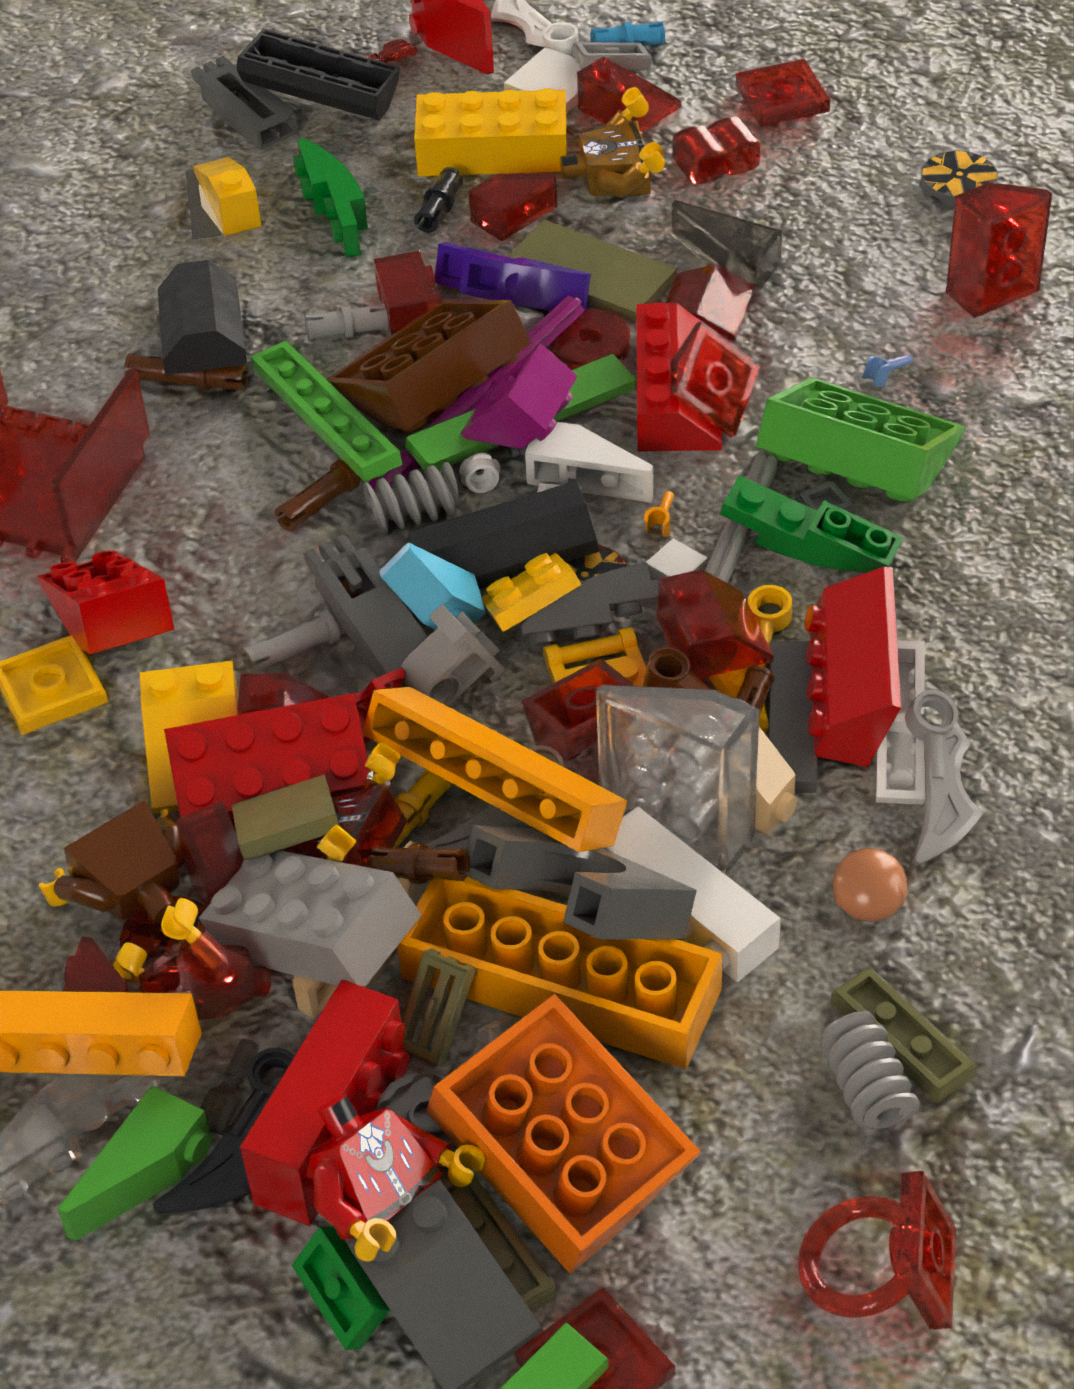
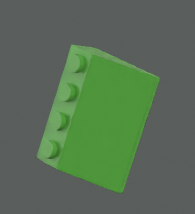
(857, 437)

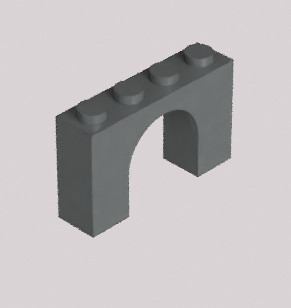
(605, 891)

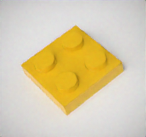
(541, 584)

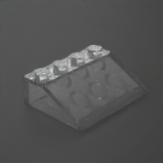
(684, 763)

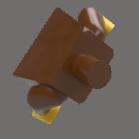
(122, 866)

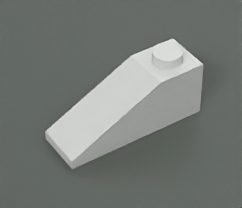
(595, 463)

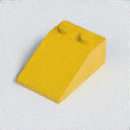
(178, 699)

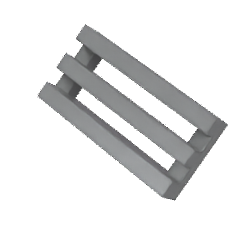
(625, 54)

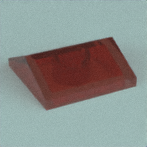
(714, 298)
(713, 378)

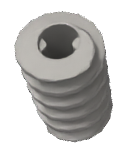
(412, 497)
(868, 1071)

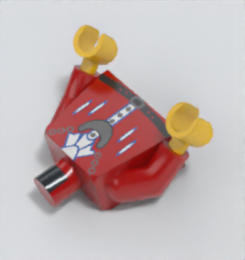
(376, 1169)

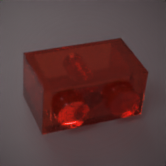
(405, 288)

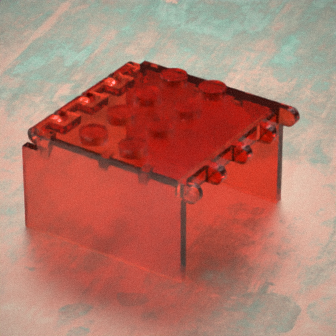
(64, 476)

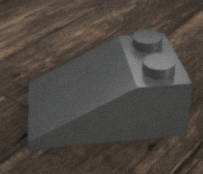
(449, 1291)

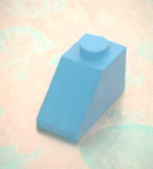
(429, 581)

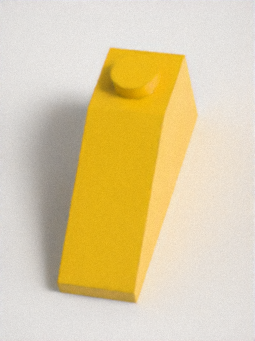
(229, 194)

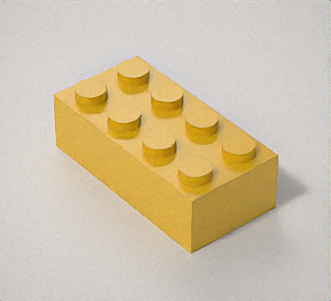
(490, 132)

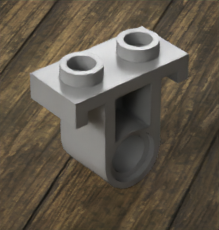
(451, 658)

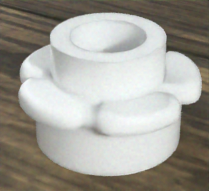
(482, 480)

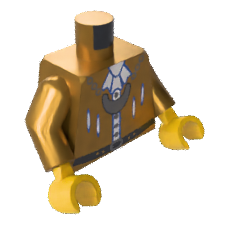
(615, 156)

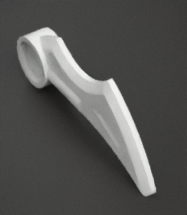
(537, 28)

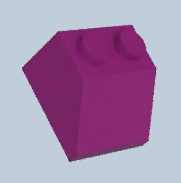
(522, 401)

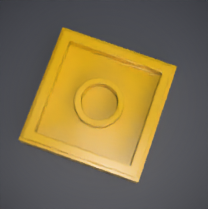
(49, 684)

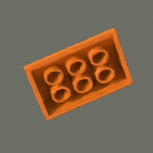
(561, 1131)

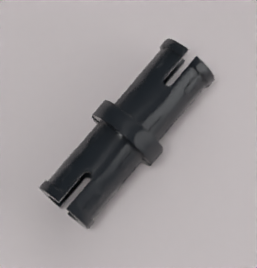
(438, 200)

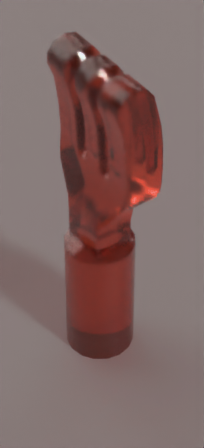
(394, 51)

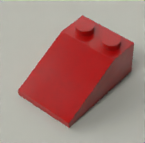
(456, 30)

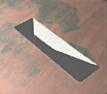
(203, 220)

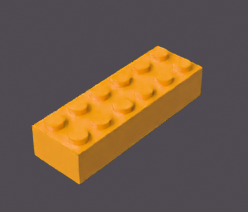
(625, 991)

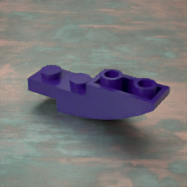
(505, 278)

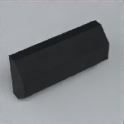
(319, 73)
(200, 319)
(510, 534)

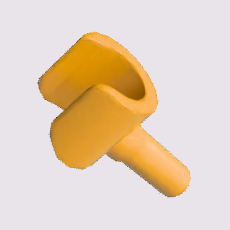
(660, 515)

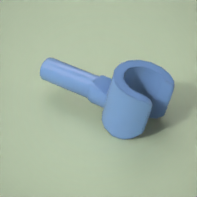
(879, 368)

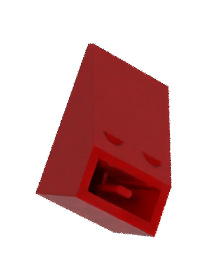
(108, 601)

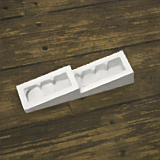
(901, 754)

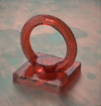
(919, 1252)

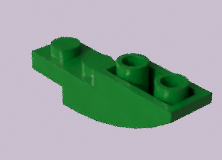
(332, 192)
(819, 537)

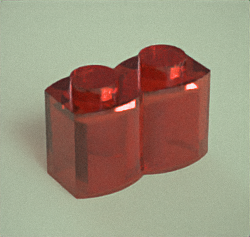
(716, 150)

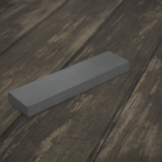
(791, 711)

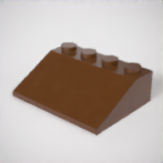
(432, 361)

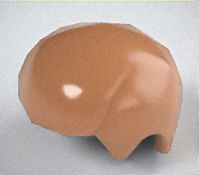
(869, 884)

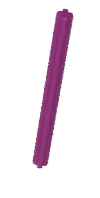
(544, 332)

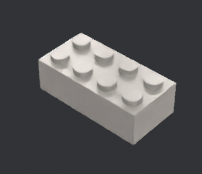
(312, 916)

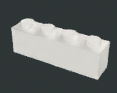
(722, 914)

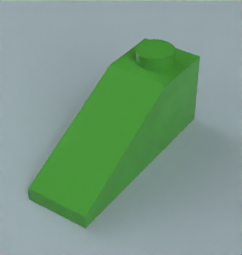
(139, 1161)

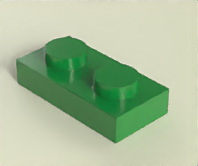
(340, 1288)

